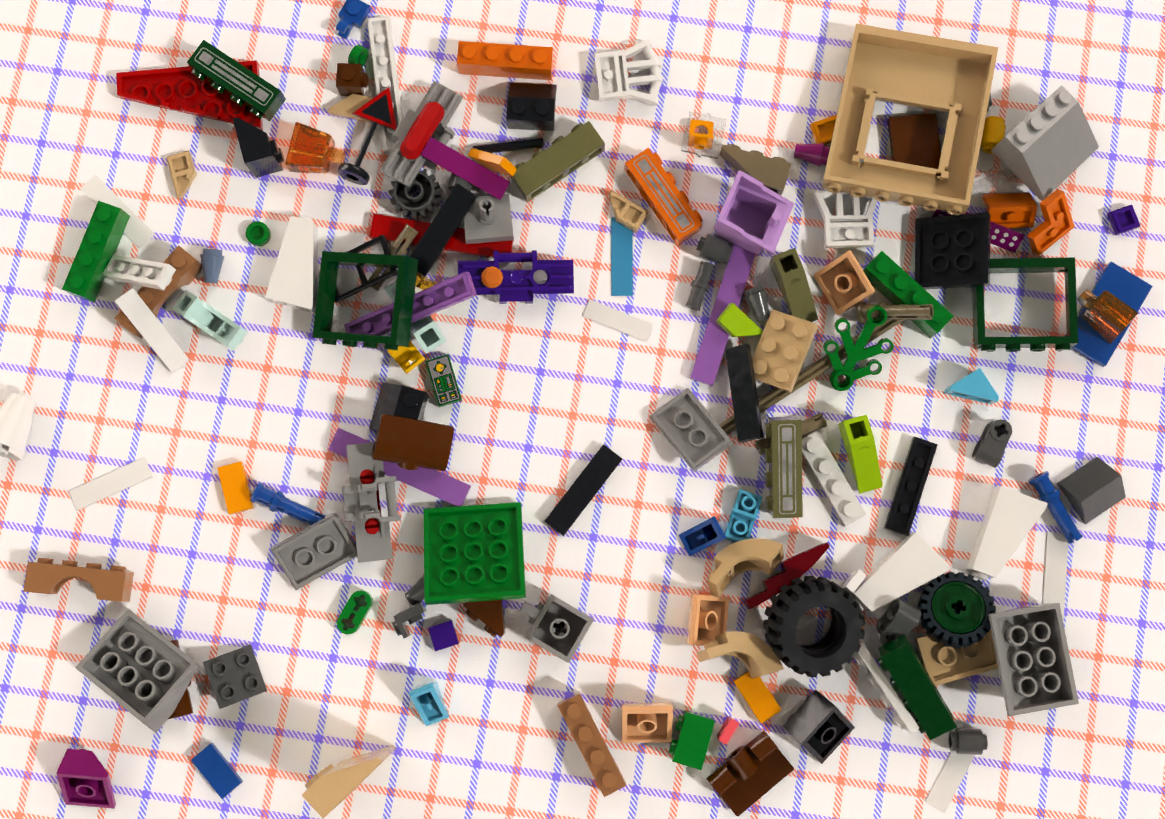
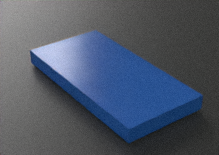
(1126, 288)

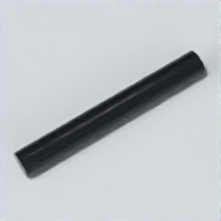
(511, 146)

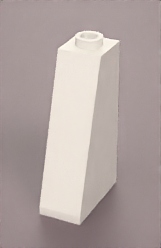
(296, 268)
(1002, 530)
(901, 571)

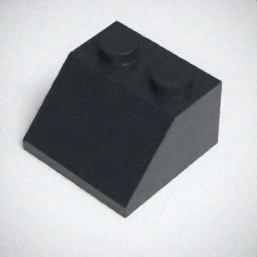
(531, 106)
(258, 150)
(400, 402)
(818, 726)

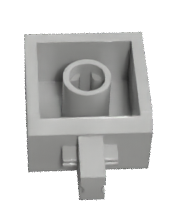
(544, 633)

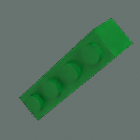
(96, 251)
(904, 290)

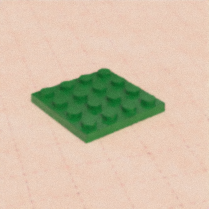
(473, 553)

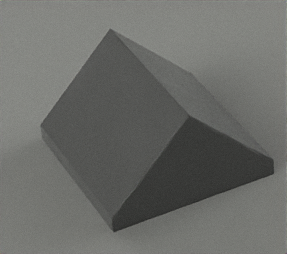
(1093, 489)

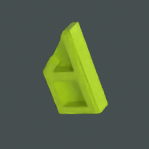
(737, 323)

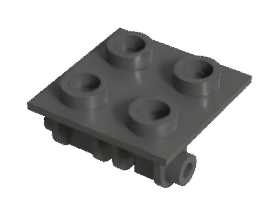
(234, 676)

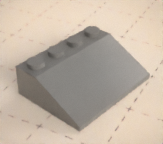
(1048, 143)
(1033, 658)
(139, 670)

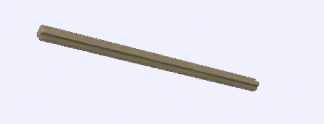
(807, 375)

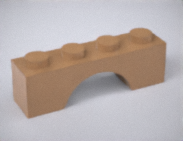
(186, 270)
(108, 584)
(591, 744)

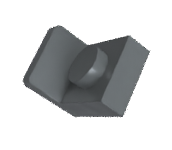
(411, 615)

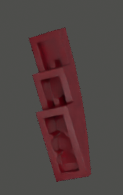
(792, 568)

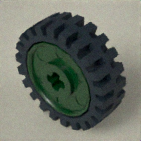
(938, 613)

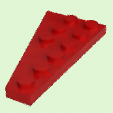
(183, 92)

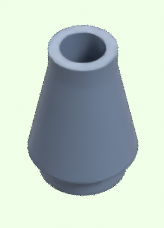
(211, 264)

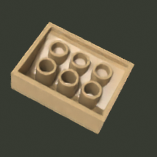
(336, 782)

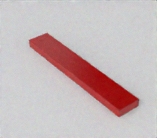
(393, 226)

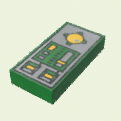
(443, 380)

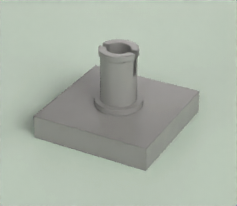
(489, 220)

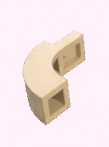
(744, 556)
(746, 647)

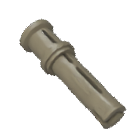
(897, 312)

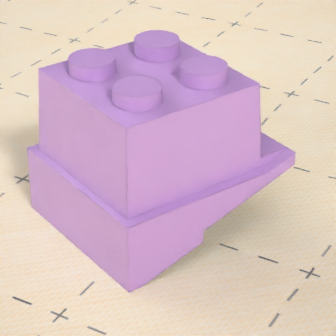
(753, 215)

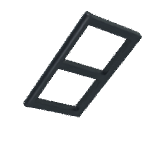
(365, 284)

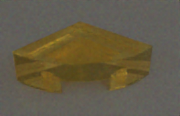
(423, 282)

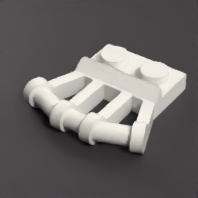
(613, 75)
(842, 229)

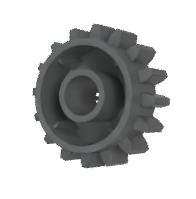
(420, 204)

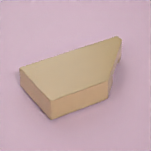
(348, 106)
(182, 172)
(627, 212)

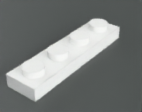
(139, 272)
(831, 479)
(889, 696)

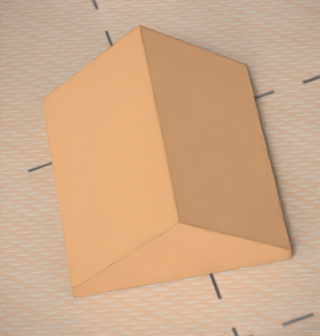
(844, 283)
(707, 618)
(646, 722)

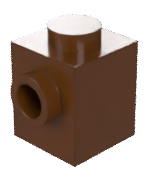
(351, 79)

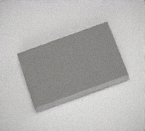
(691, 430)
(315, 550)

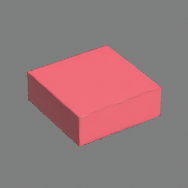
(727, 730)

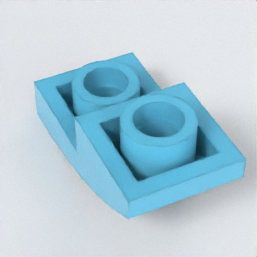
(743, 516)

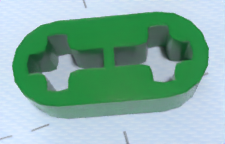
(349, 609)

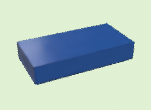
(217, 770)

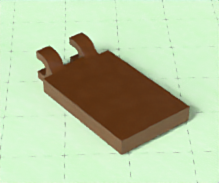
(915, 140)

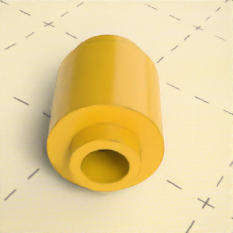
(993, 133)

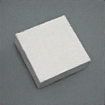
(854, 581)

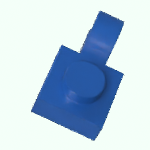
(352, 14)

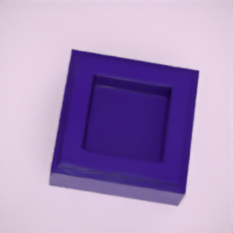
(1123, 220)
(443, 635)

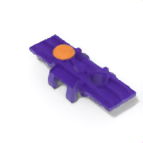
(519, 284)

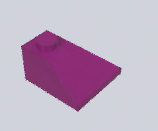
(85, 780)

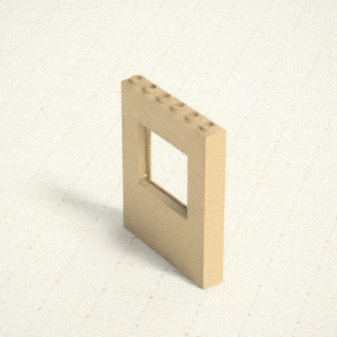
(921, 74)

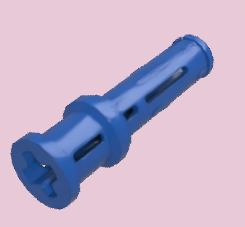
(1051, 496)
(277, 502)

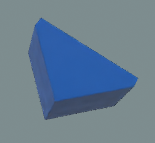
(702, 536)

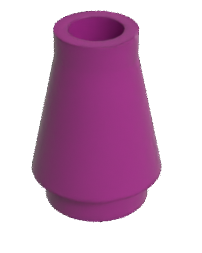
(812, 153)

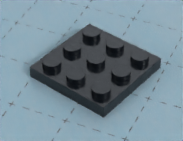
(953, 251)

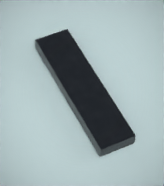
(442, 228)
(744, 393)
(910, 486)
(583, 490)

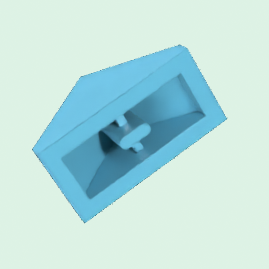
(974, 387)
(429, 703)

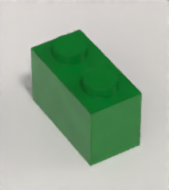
(691, 739)

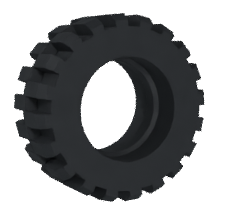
(836, 645)

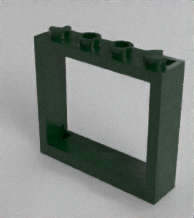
(403, 300)
(1036, 344)

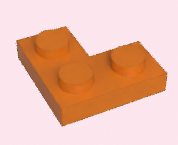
(1056, 224)

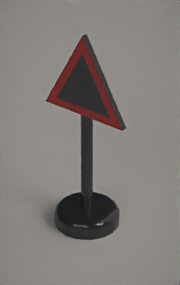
(378, 111)

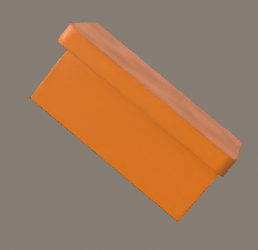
(1011, 209)

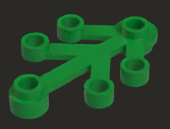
(857, 352)

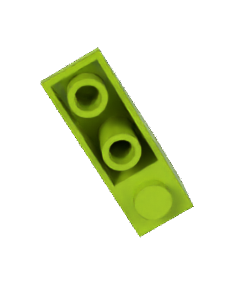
(861, 453)

